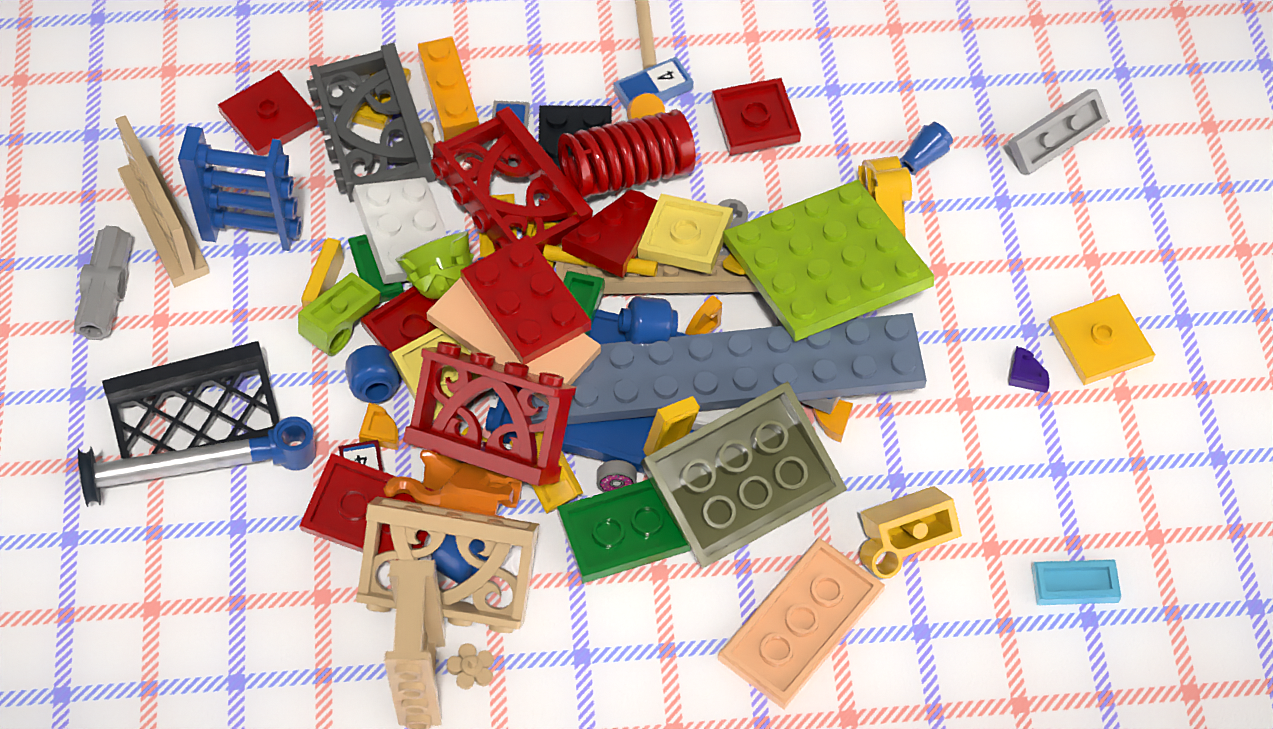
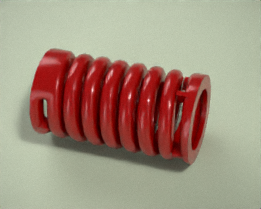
(628, 153)

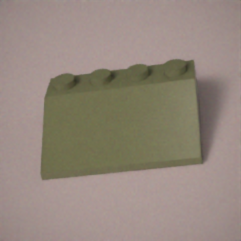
(743, 475)

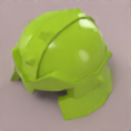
(437, 264)

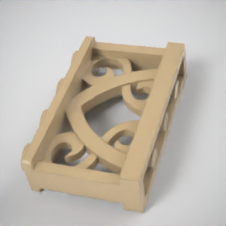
(496, 533)
(416, 639)

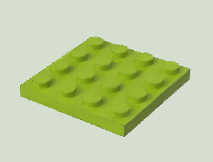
(827, 259)

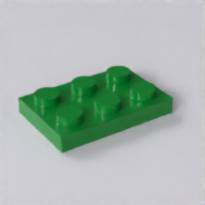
(619, 531)

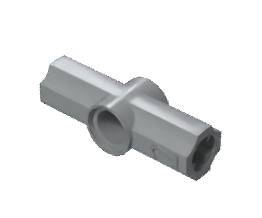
(103, 283)

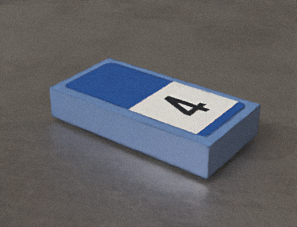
(663, 80)

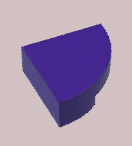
(1028, 372)

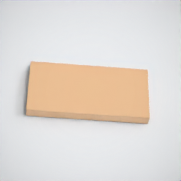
(466, 322)
(801, 623)

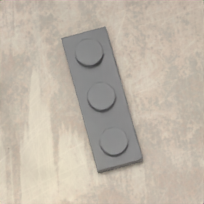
(1058, 131)

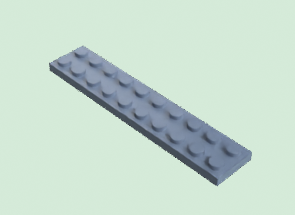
(744, 364)

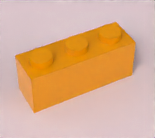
(447, 87)

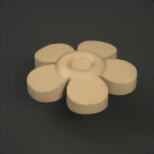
(471, 667)

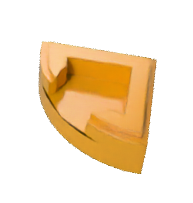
(706, 318)
(836, 422)
(380, 427)

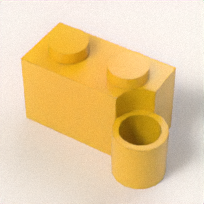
(906, 528)

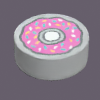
(615, 475)

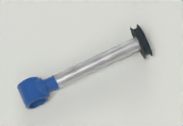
(274, 447)

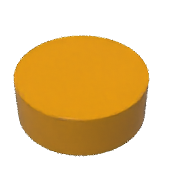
(644, 105)

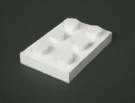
(396, 220)

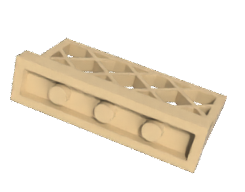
(159, 211)

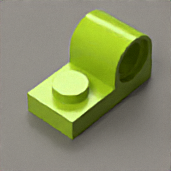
(330, 317)

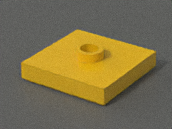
(1101, 339)

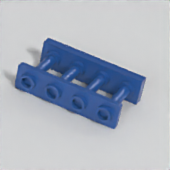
(211, 202)

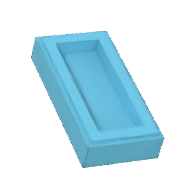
(1076, 582)

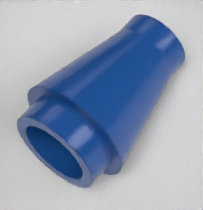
(927, 147)

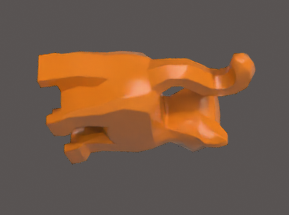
(458, 486)

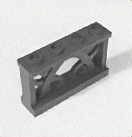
(390, 81)

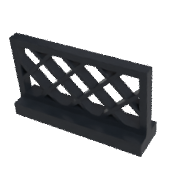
(189, 375)

